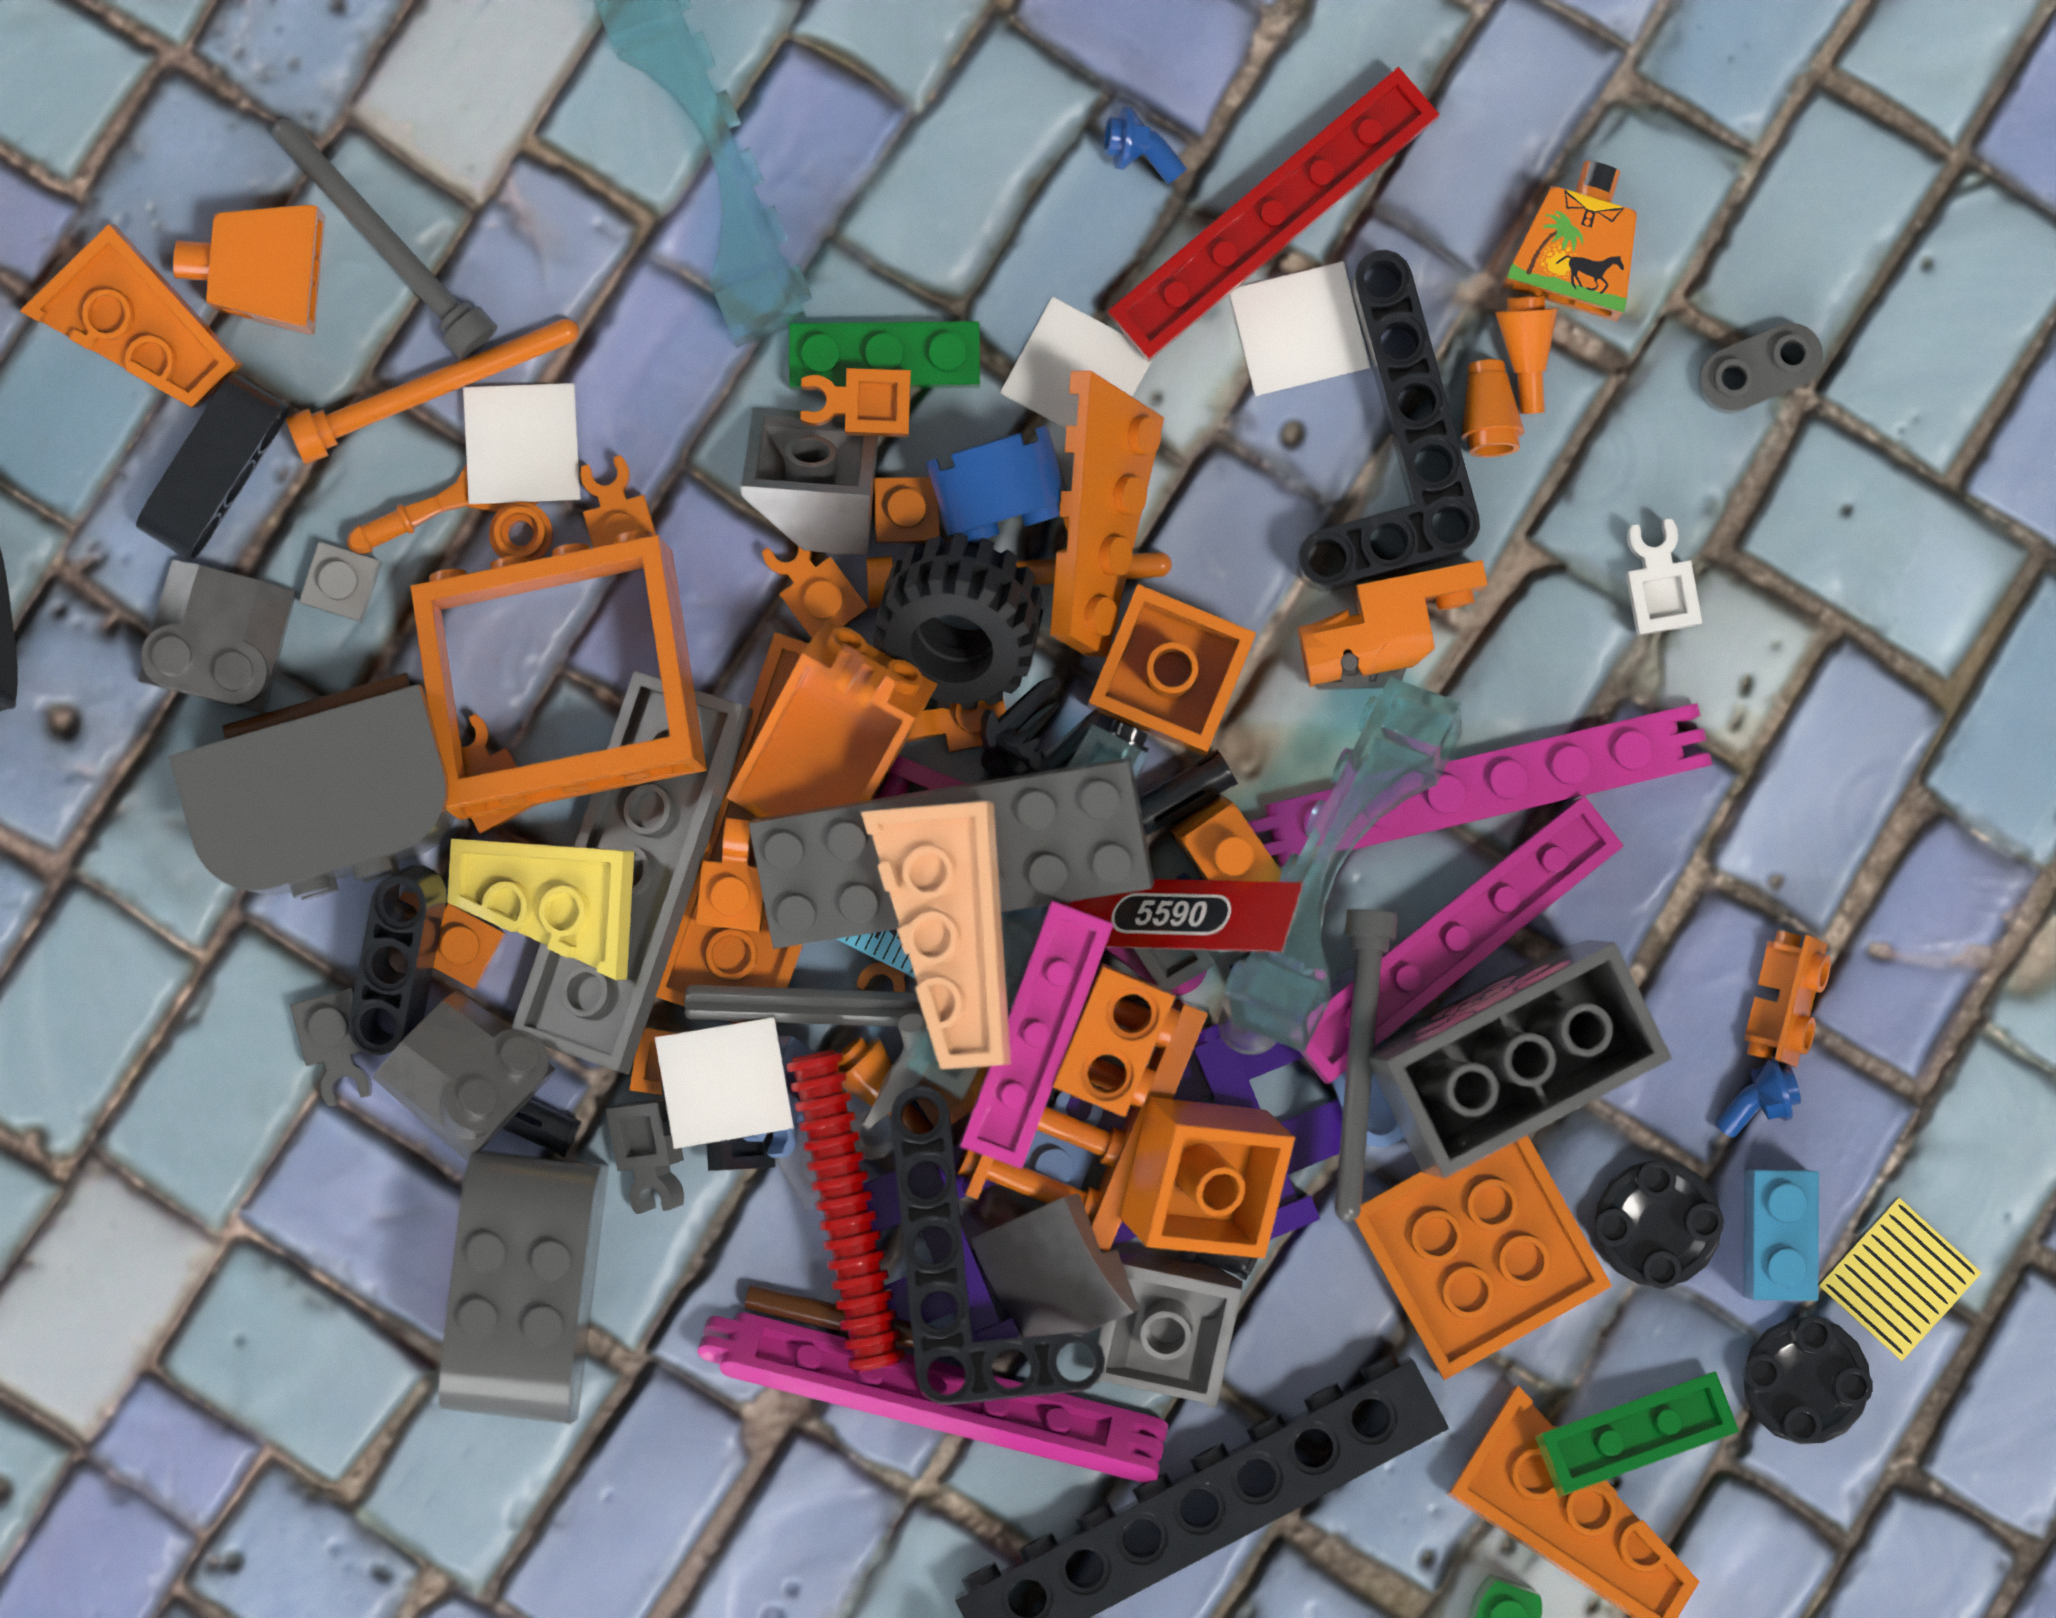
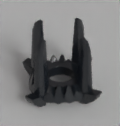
(1012, 752)

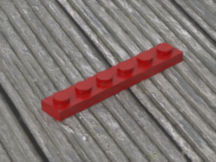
(1273, 214)

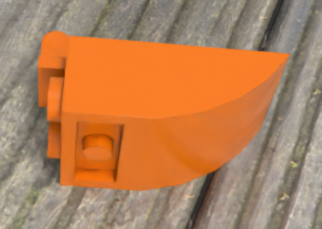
(832, 727)

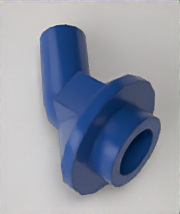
(1129, 138)
(1771, 1089)

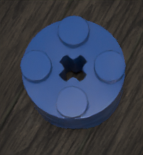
(997, 484)

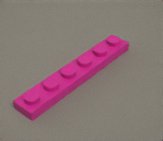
(1470, 928)

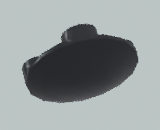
(1658, 1223)
(1807, 1380)

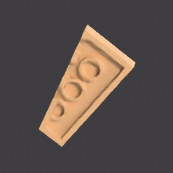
(949, 915)

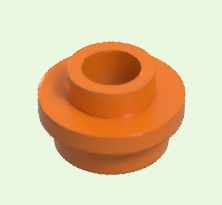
(518, 513)

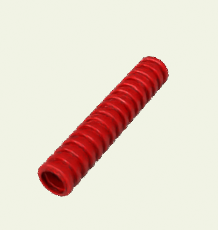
(845, 1211)

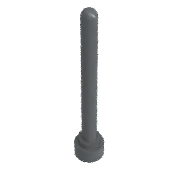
(463, 326)
(1370, 938)

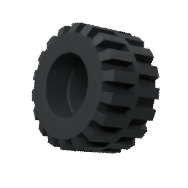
(964, 583)

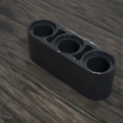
(212, 466)
(417, 939)

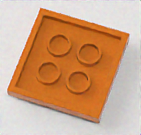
(1480, 1254)

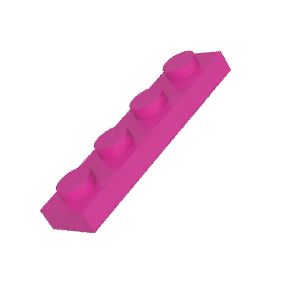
(1039, 1034)

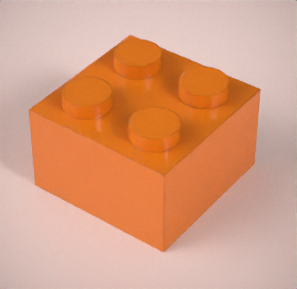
(1171, 670)
(1207, 1177)

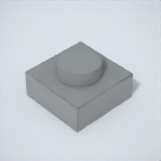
(340, 582)

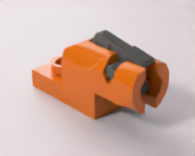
(1389, 629)

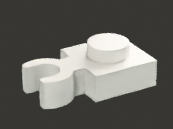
(1663, 591)

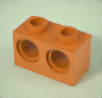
(1100, 1035)

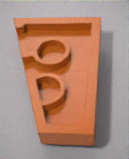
(131, 315)

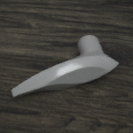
(897, 1078)

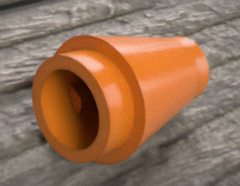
(1490, 411)

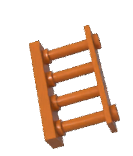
(1114, 1147)

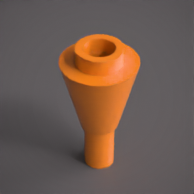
(1528, 336)
(866, 1069)

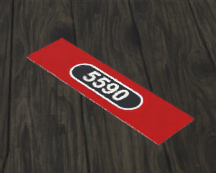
(1199, 915)

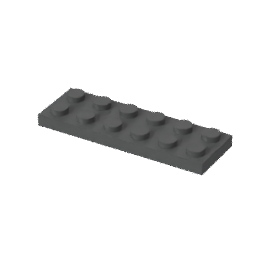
(668, 830)
(1056, 840)

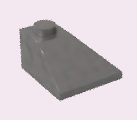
(811, 480)

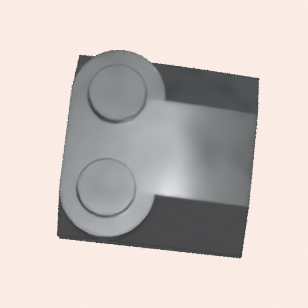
(217, 636)
(465, 1073)
(1179, 1334)

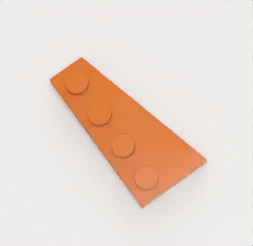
(1102, 512)
(1581, 1533)

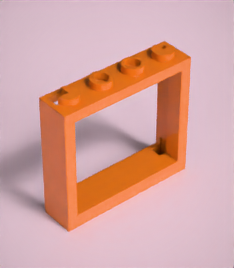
(582, 773)

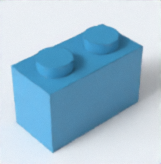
(1781, 1235)

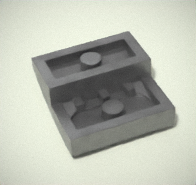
(1053, 1271)

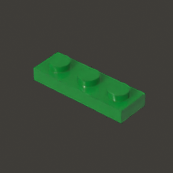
(933, 351)
(1637, 1434)

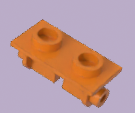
(1798, 976)

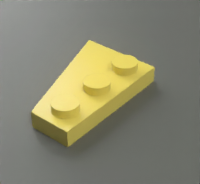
(551, 893)

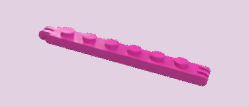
(1515, 780)
(1044, 1426)

